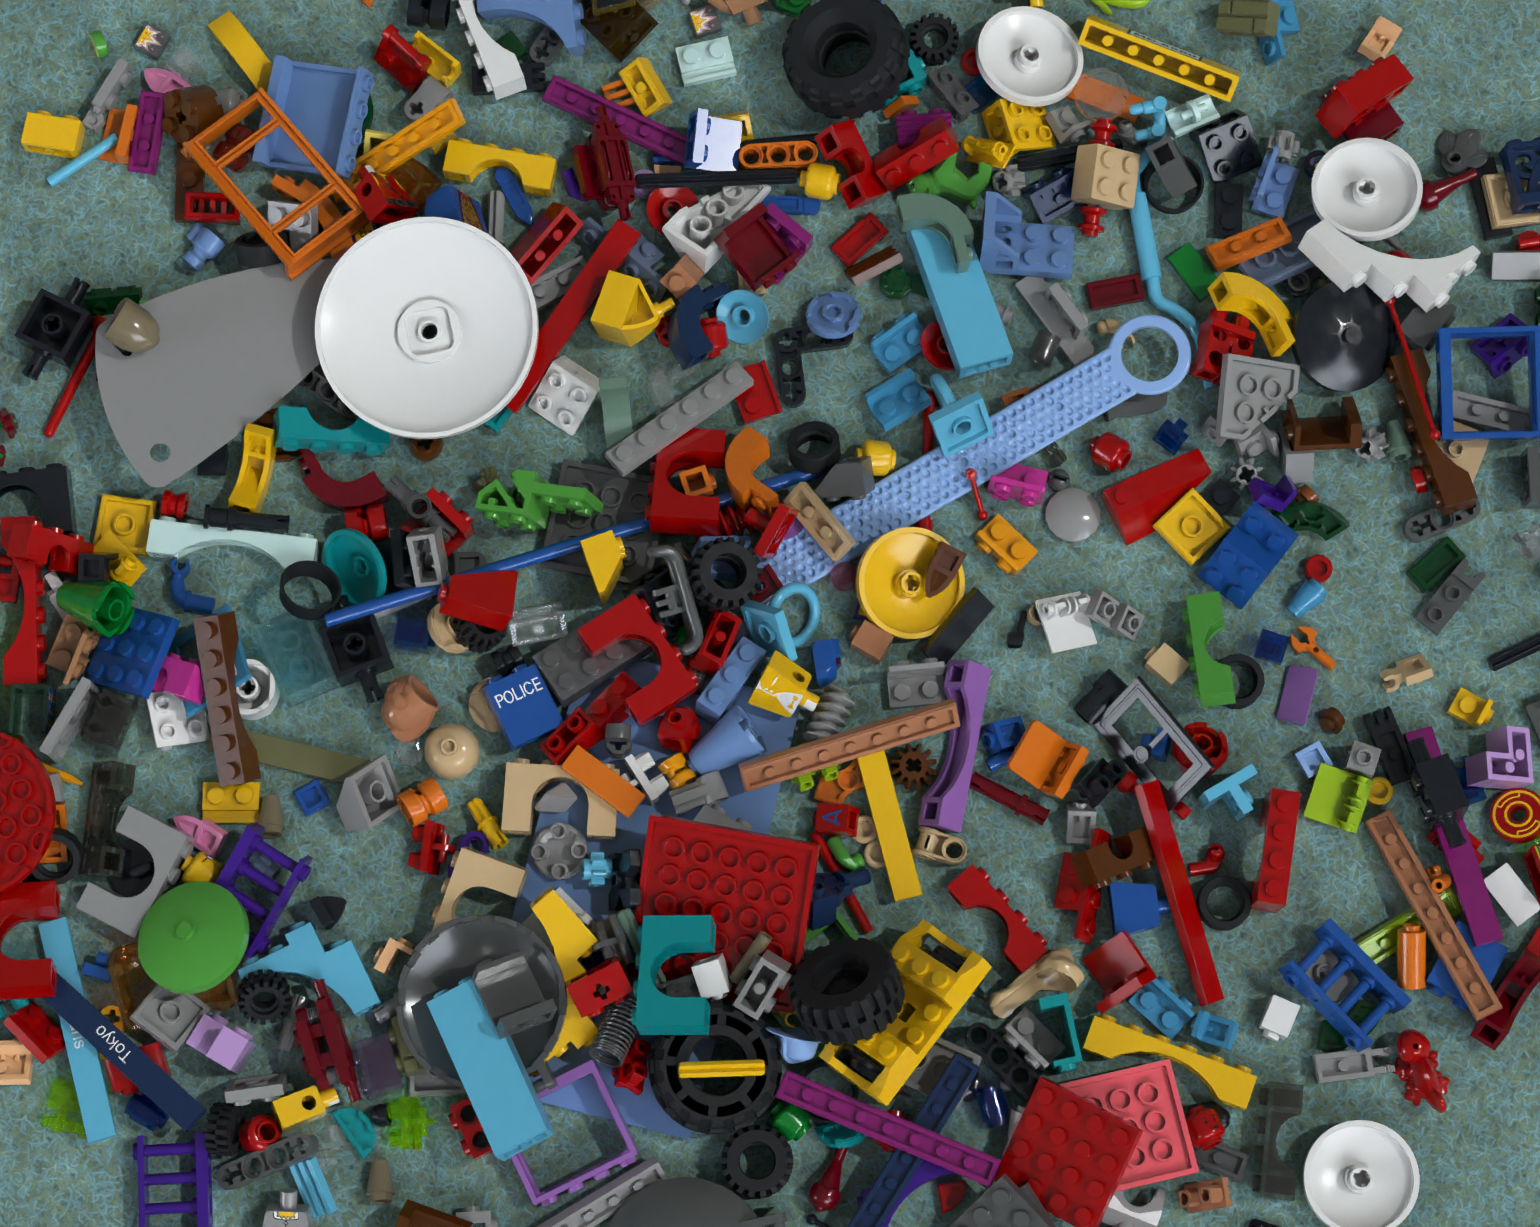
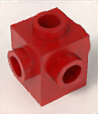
(678, 729)

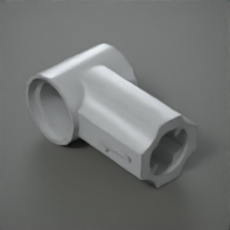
(705, 791)

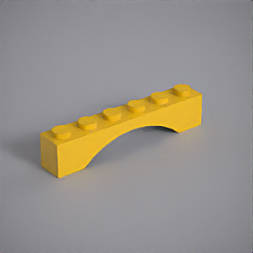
(1224, 1082)

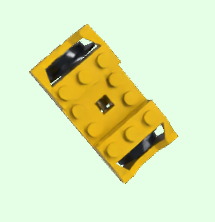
(935, 991)

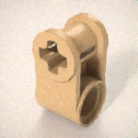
(937, 846)

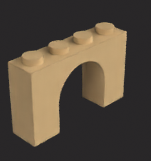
(524, 783)
(476, 869)

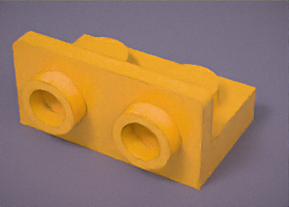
(1005, 545)

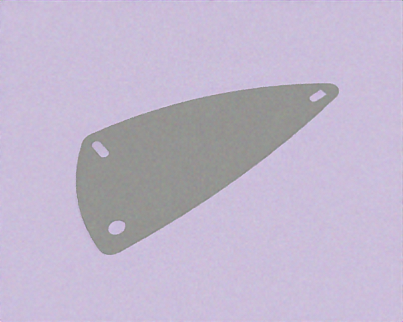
(219, 364)

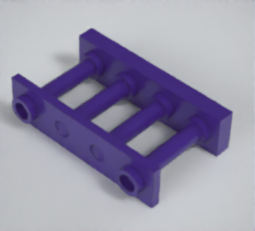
(239, 865)
(199, 1177)

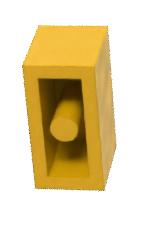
(53, 134)

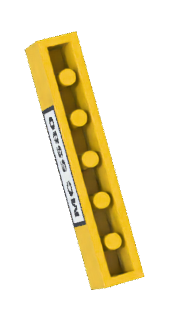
(1159, 58)

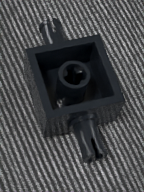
(49, 312)
(358, 665)
(1438, 792)

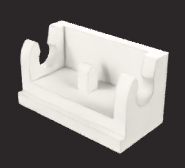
(1512, 894)

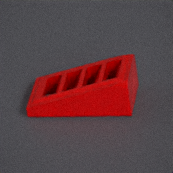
(222, 218)

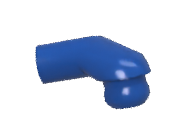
(999, 759)

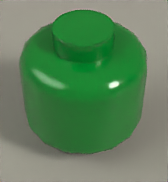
(789, 1120)

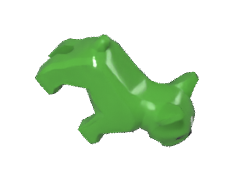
(949, 182)

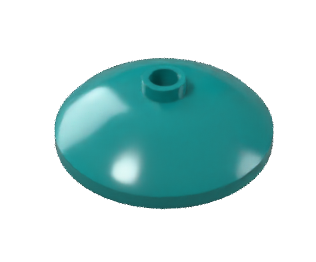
(356, 564)

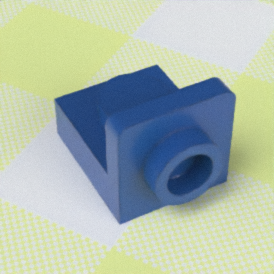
(1002, 734)

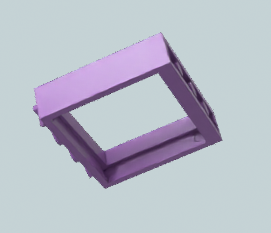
(597, 1171)

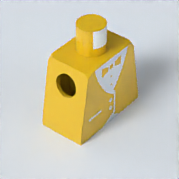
(783, 687)
(291, 1113)

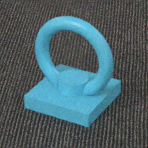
(958, 422)
(769, 626)

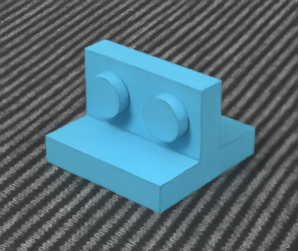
(1229, 790)

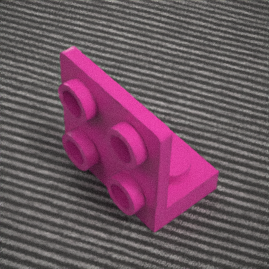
(1019, 483)

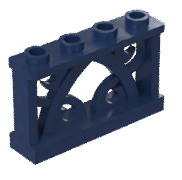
(1528, 201)

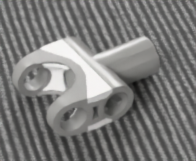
(1123, 1214)

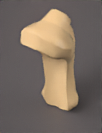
(1050, 972)

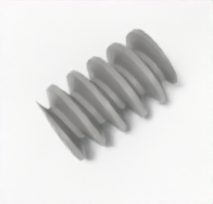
(829, 714)

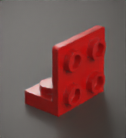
(1118, 970)

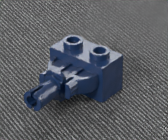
(831, 891)

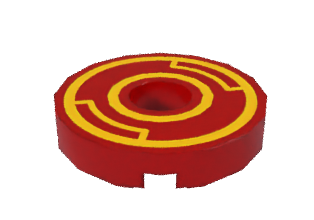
(1503, 808)

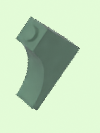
(616, 410)

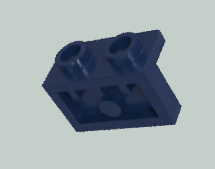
(1052, 195)

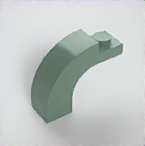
(942, 216)

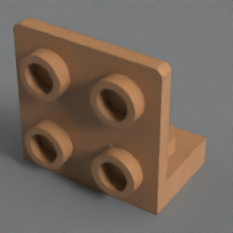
(72, 647)

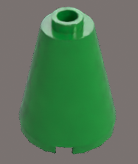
(98, 605)

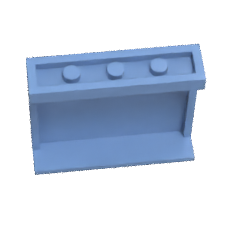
(324, 106)

